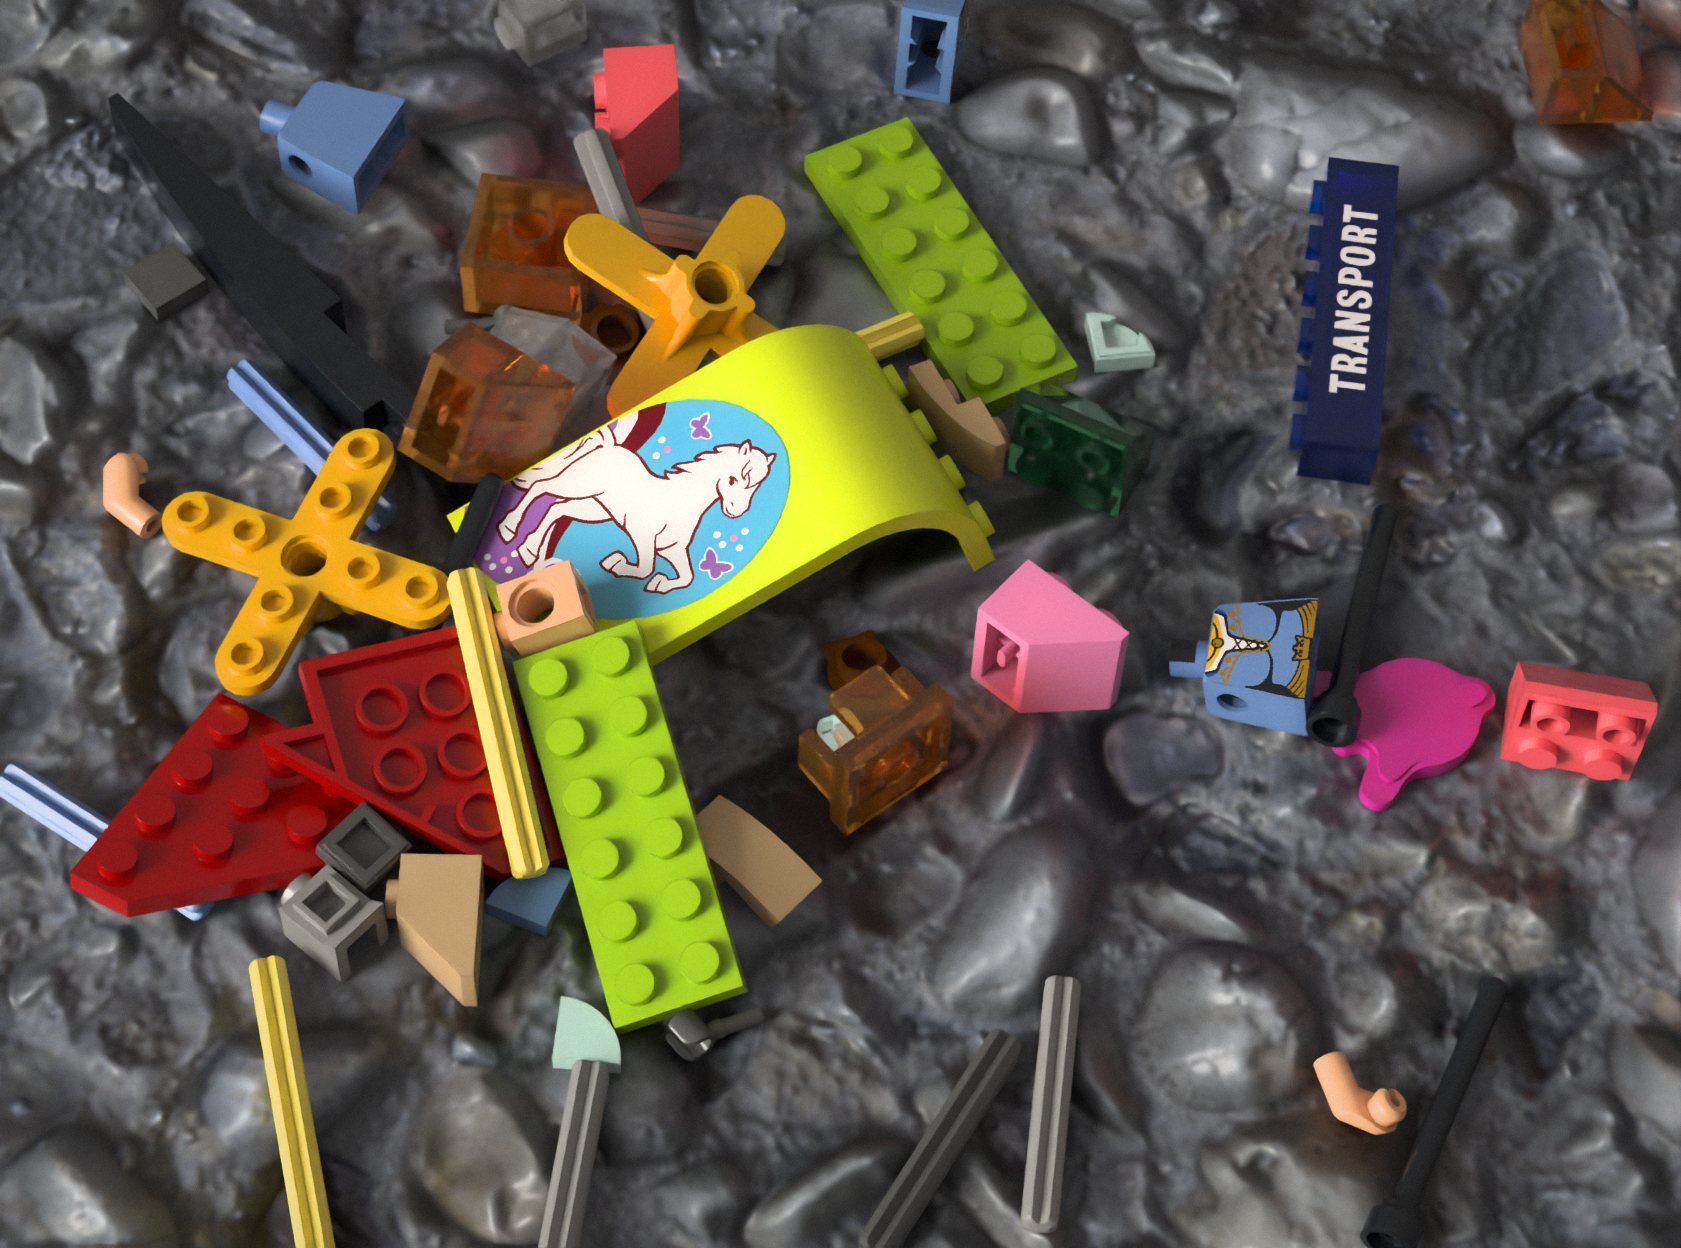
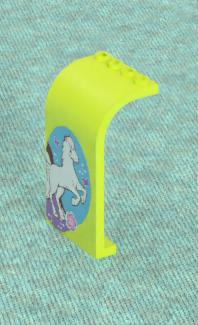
(731, 488)

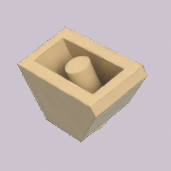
(441, 917)

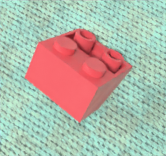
(641, 113)
(1576, 721)

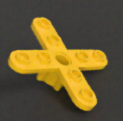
(670, 292)
(307, 564)

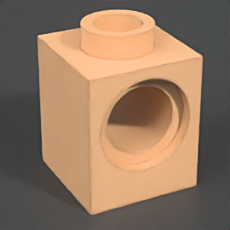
(528, 596)

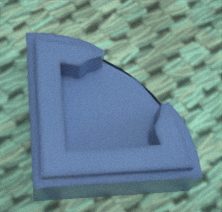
(532, 901)

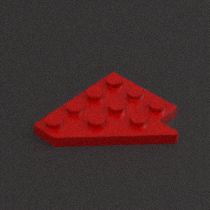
(406, 739)
(211, 822)

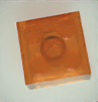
(518, 247)

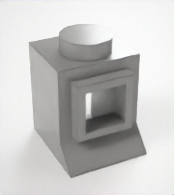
(328, 916)

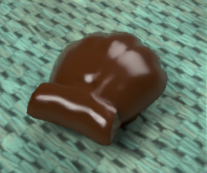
(617, 330)
(854, 656)

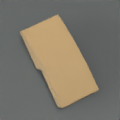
(961, 428)
(754, 861)

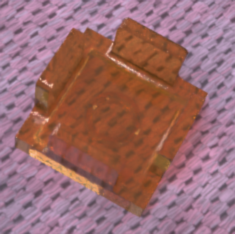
(896, 745)

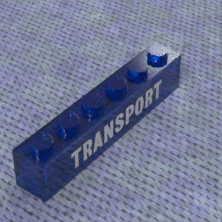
(1347, 321)

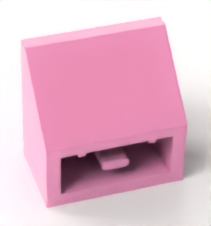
(1047, 646)

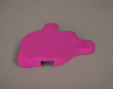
(1412, 724)

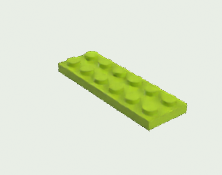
(939, 264)
(629, 828)

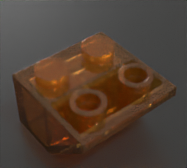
(1582, 64)
(484, 409)

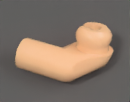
(121, 494)
(1356, 1106)

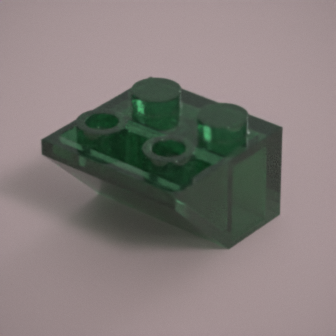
(1078, 447)

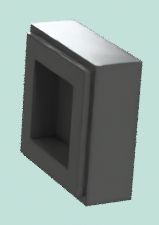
(165, 281)
(363, 848)

